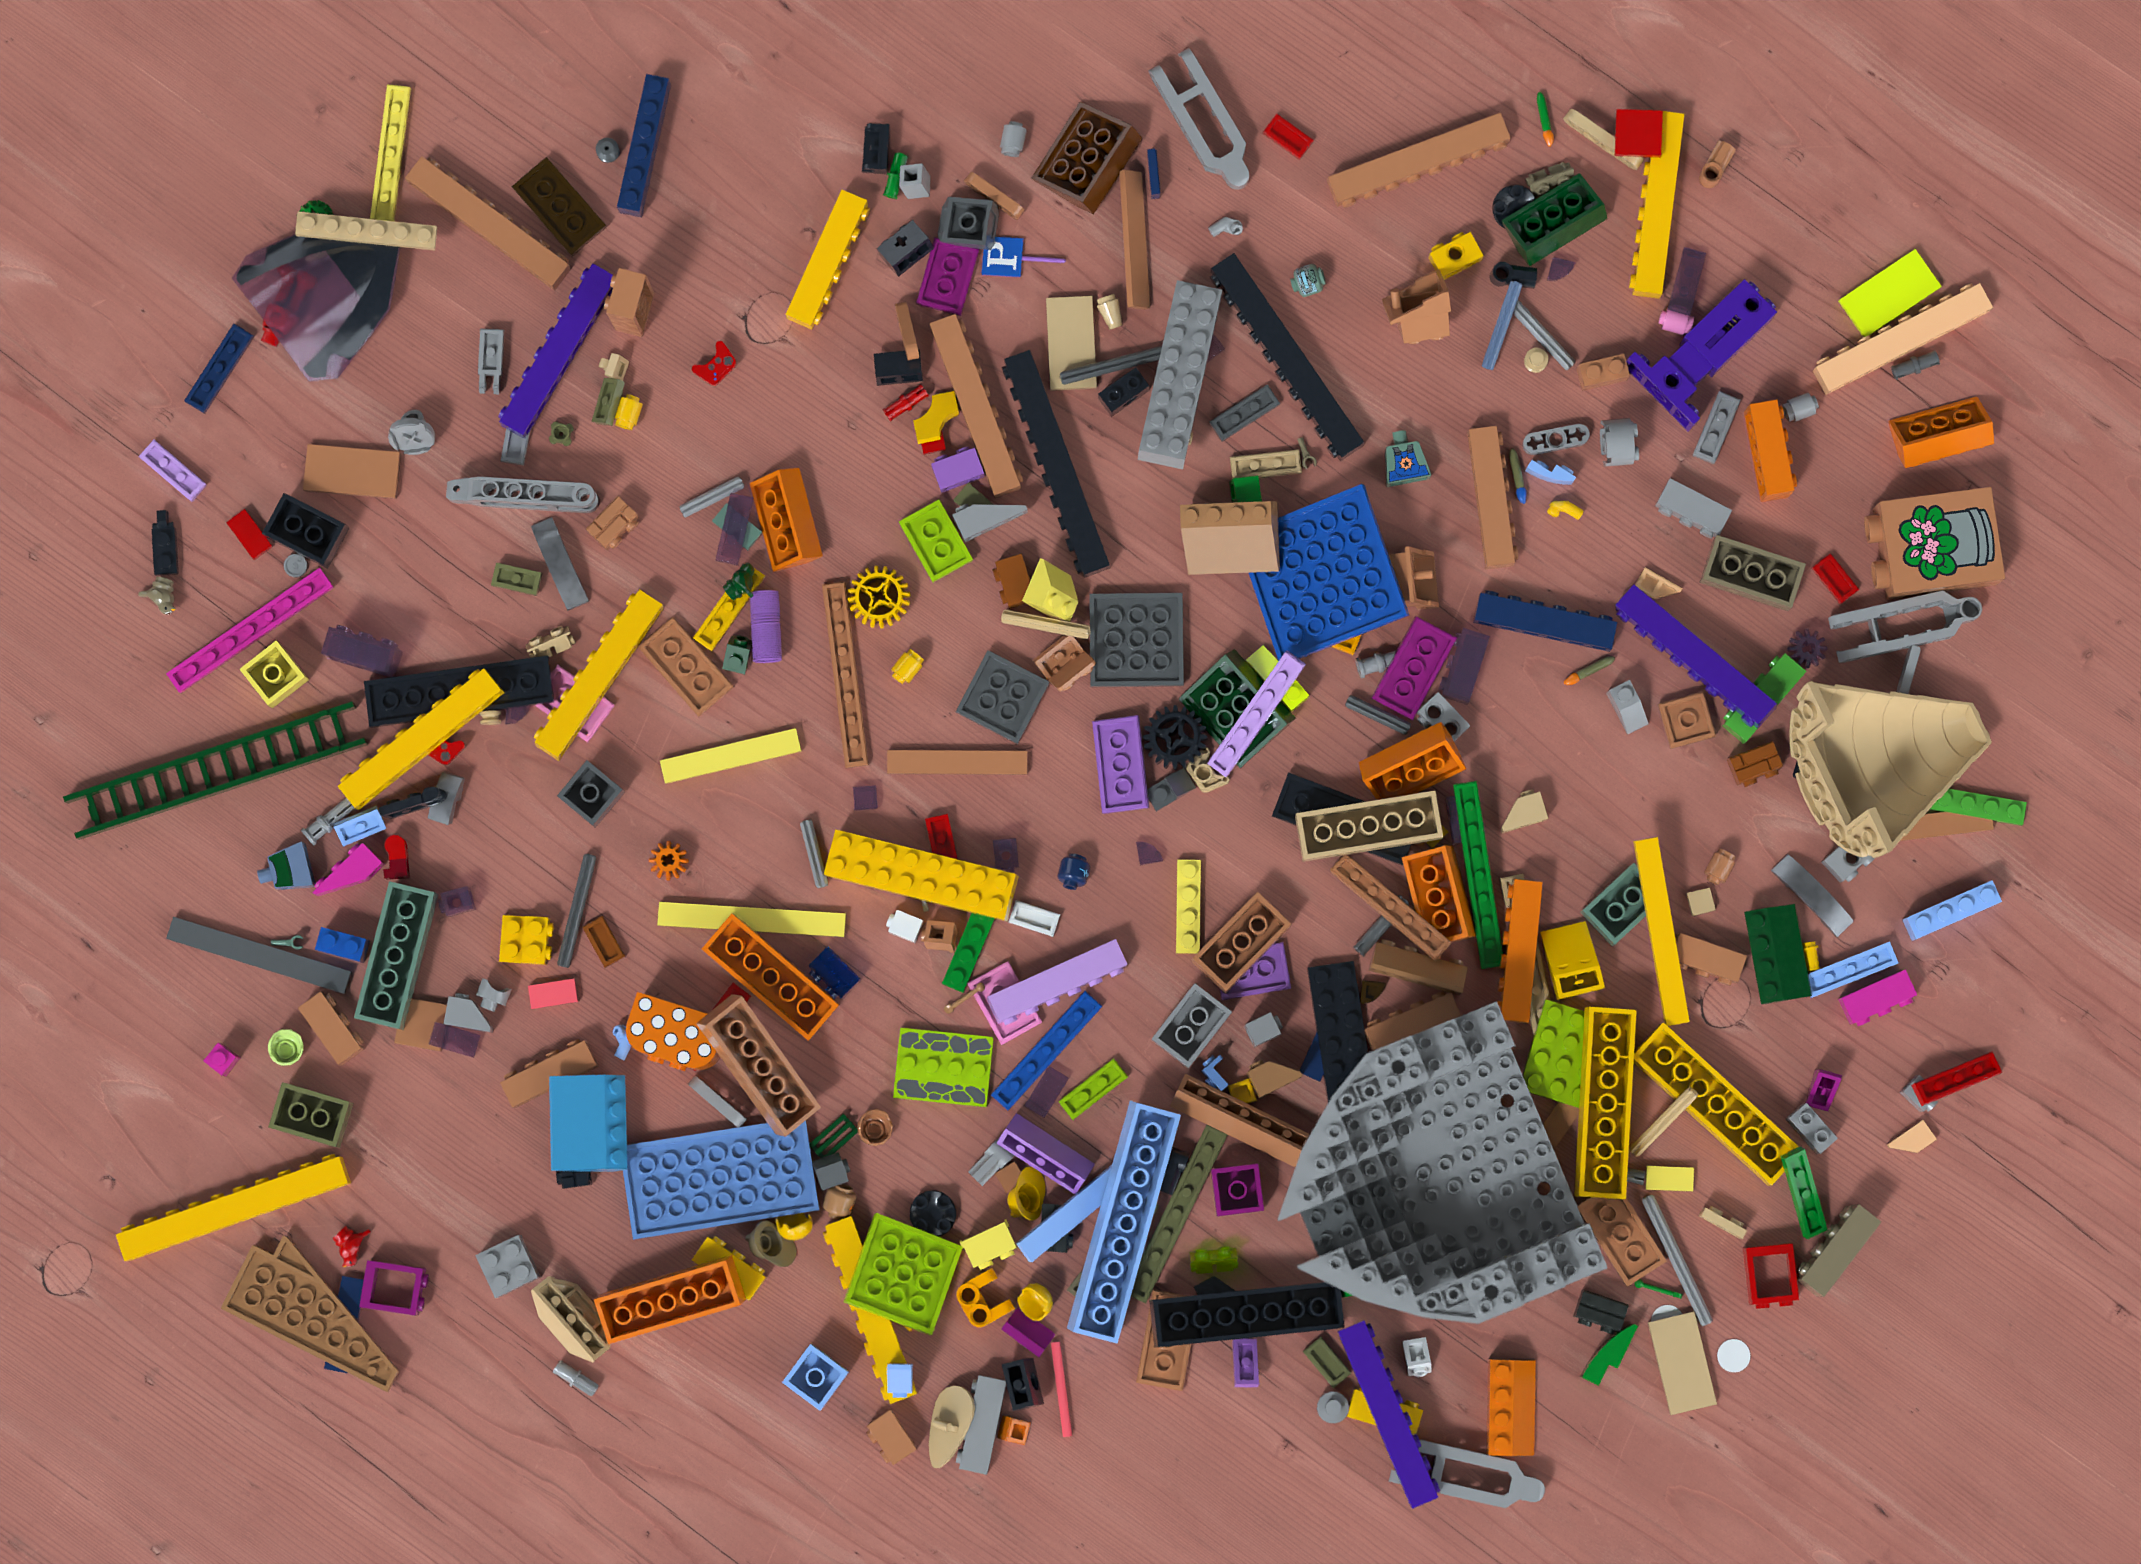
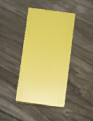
(1669, 1178)

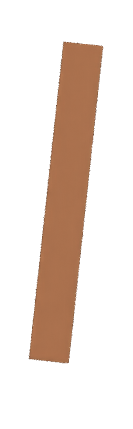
(845, 675)

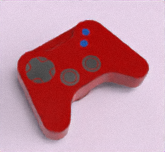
(717, 367)
(447, 752)

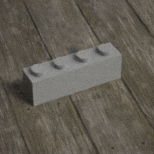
(983, 1428)

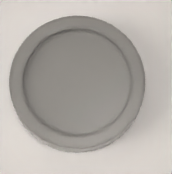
(295, 565)

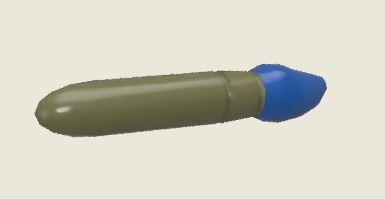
(1517, 475)

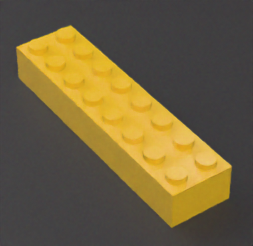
(921, 875)
(1605, 1103)
(1718, 1104)

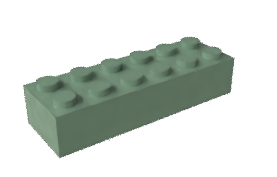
(396, 955)

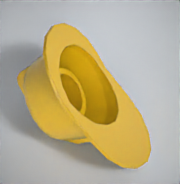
(1027, 1195)

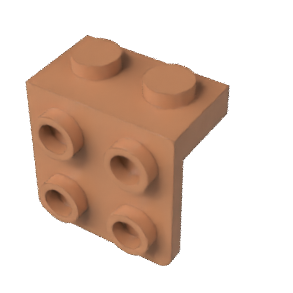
(1064, 663)

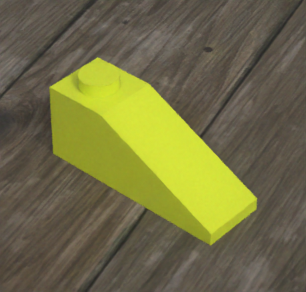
(1263, 663)

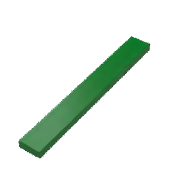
(1478, 874)

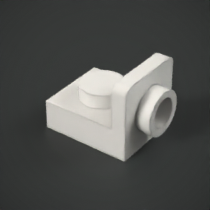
(1417, 1357)

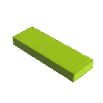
(1093, 1089)

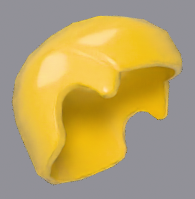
(794, 1226)
(1035, 1301)

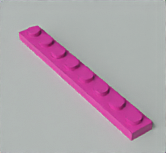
(250, 630)

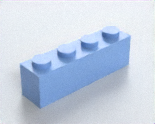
(1952, 910)

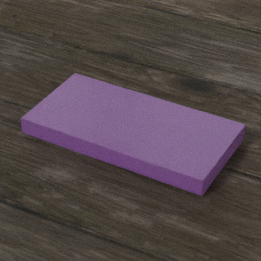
(1120, 764)

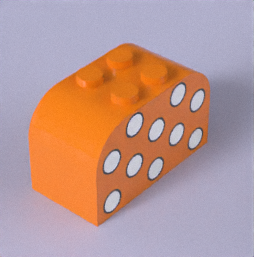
(669, 1034)

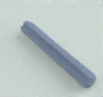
(1502, 325)

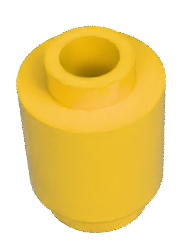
(628, 412)
(907, 667)

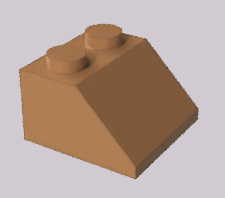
(1270, 1077)

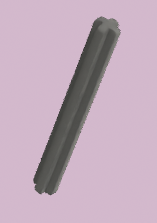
(1110, 365)
(576, 910)

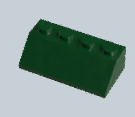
(1555, 219)
(1778, 954)

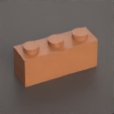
(1709, 959)
(332, 1027)

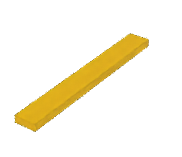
(1661, 931)

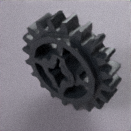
(1156, 731)

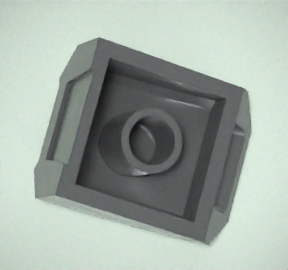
(968, 222)

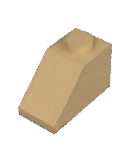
(1525, 811)

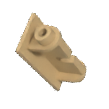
(556, 638)

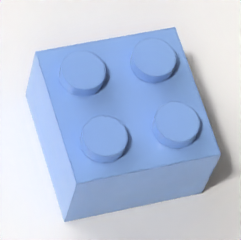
(815, 1377)

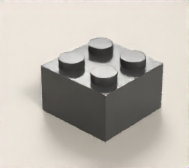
(591, 793)

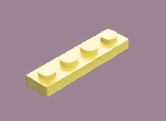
(1188, 906)

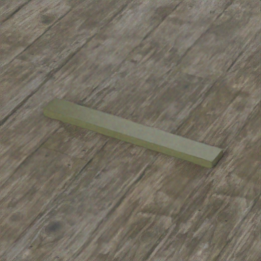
(1177, 1211)

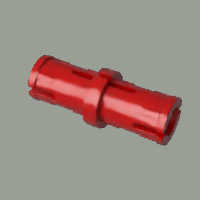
(905, 402)

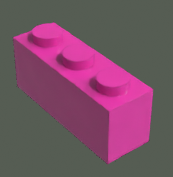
(1878, 998)

